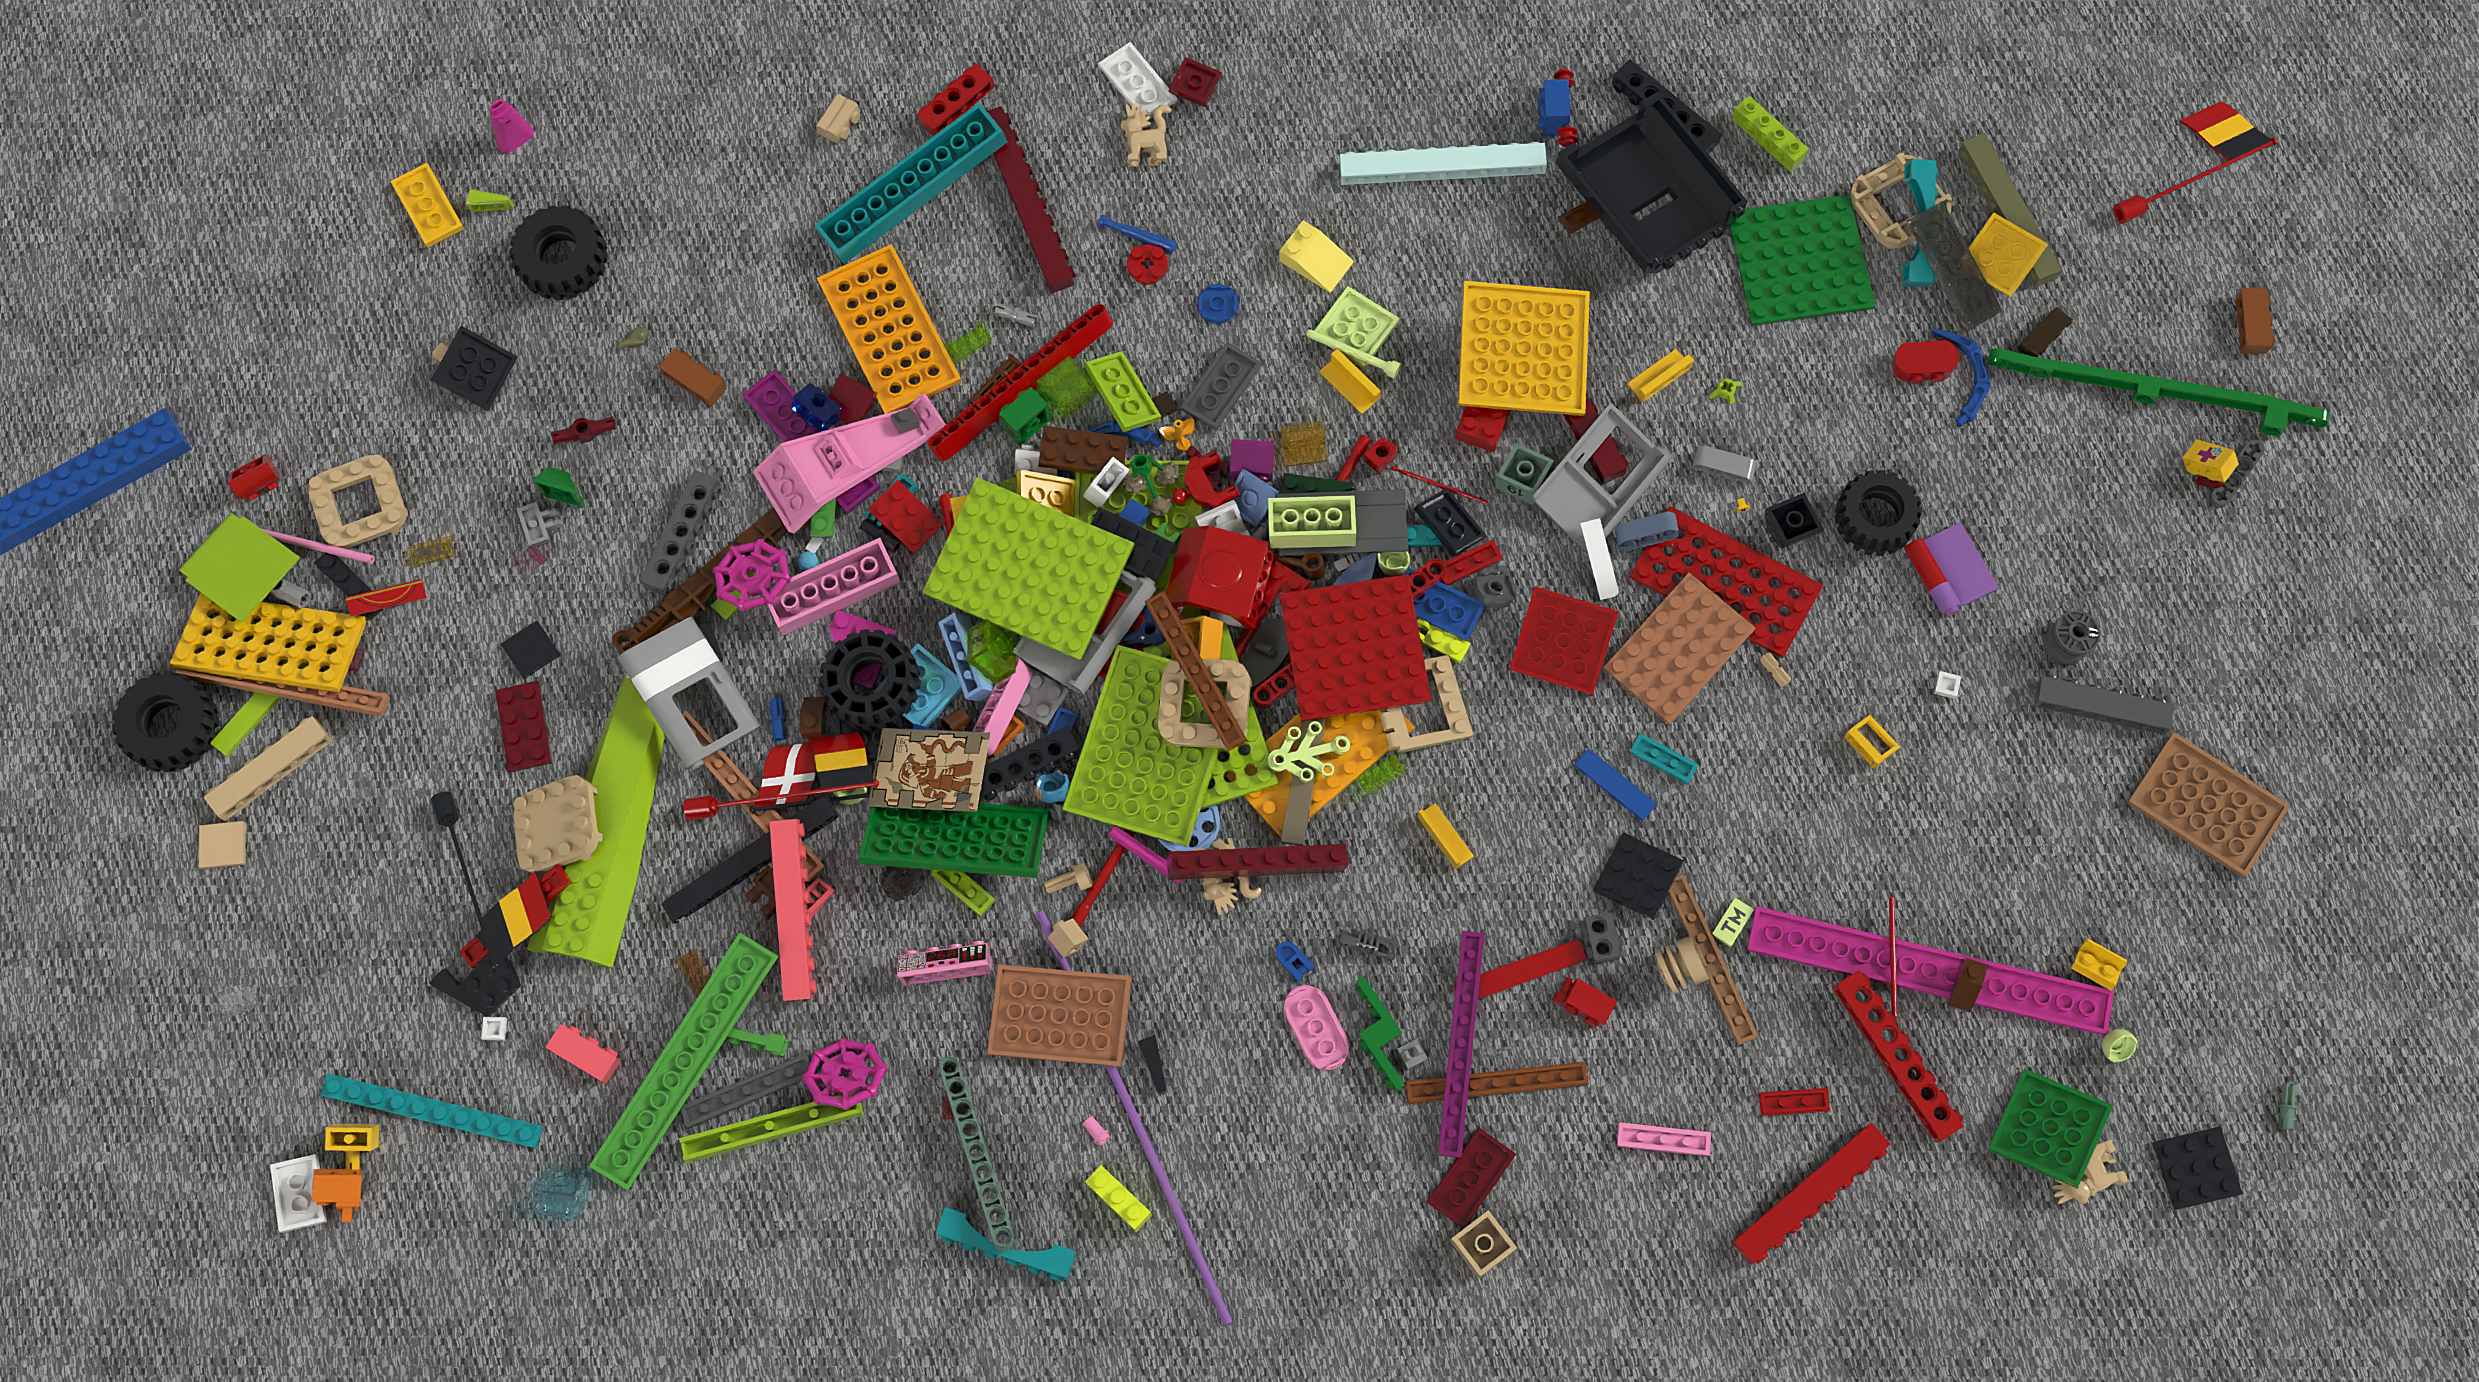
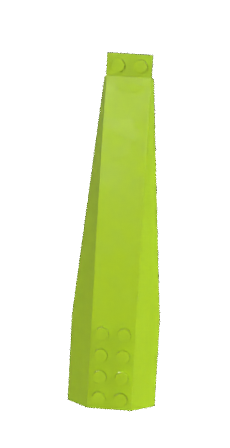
(624, 769)

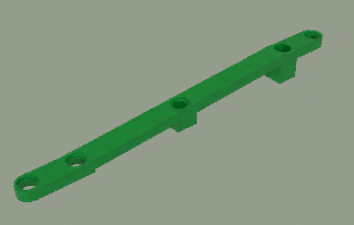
(2147, 389)

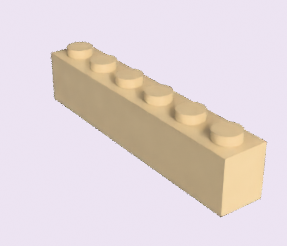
(268, 768)

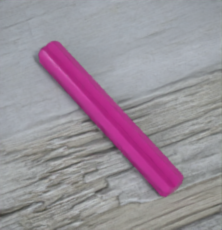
(1140, 850)

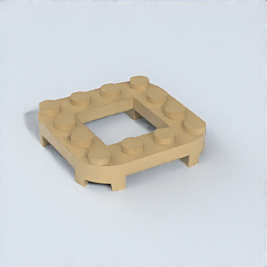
(1863, 201)
(368, 528)
(1172, 699)

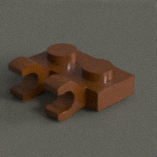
(764, 884)

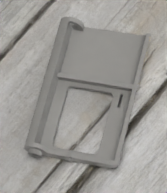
(1575, 497)
(1080, 674)

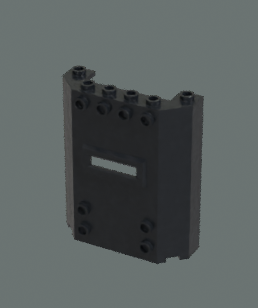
(1639, 165)

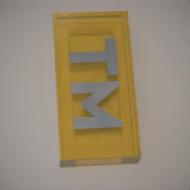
(431, 551)

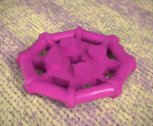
(751, 585)
(842, 1063)

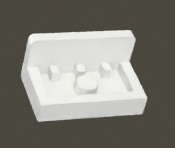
(1028, 459)

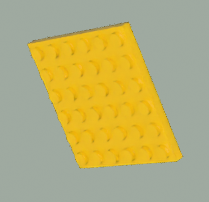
(1523, 348)

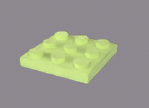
(1358, 324)

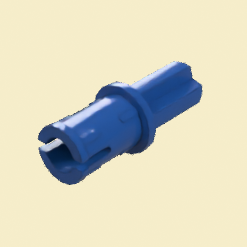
(777, 719)

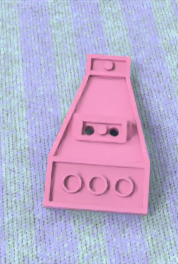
(807, 475)

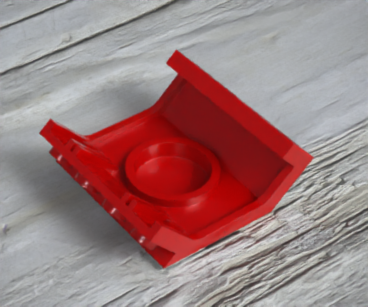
(1220, 573)

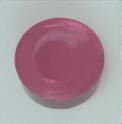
(536, 555)

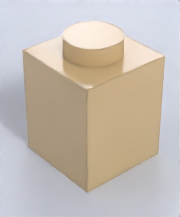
(1067, 937)

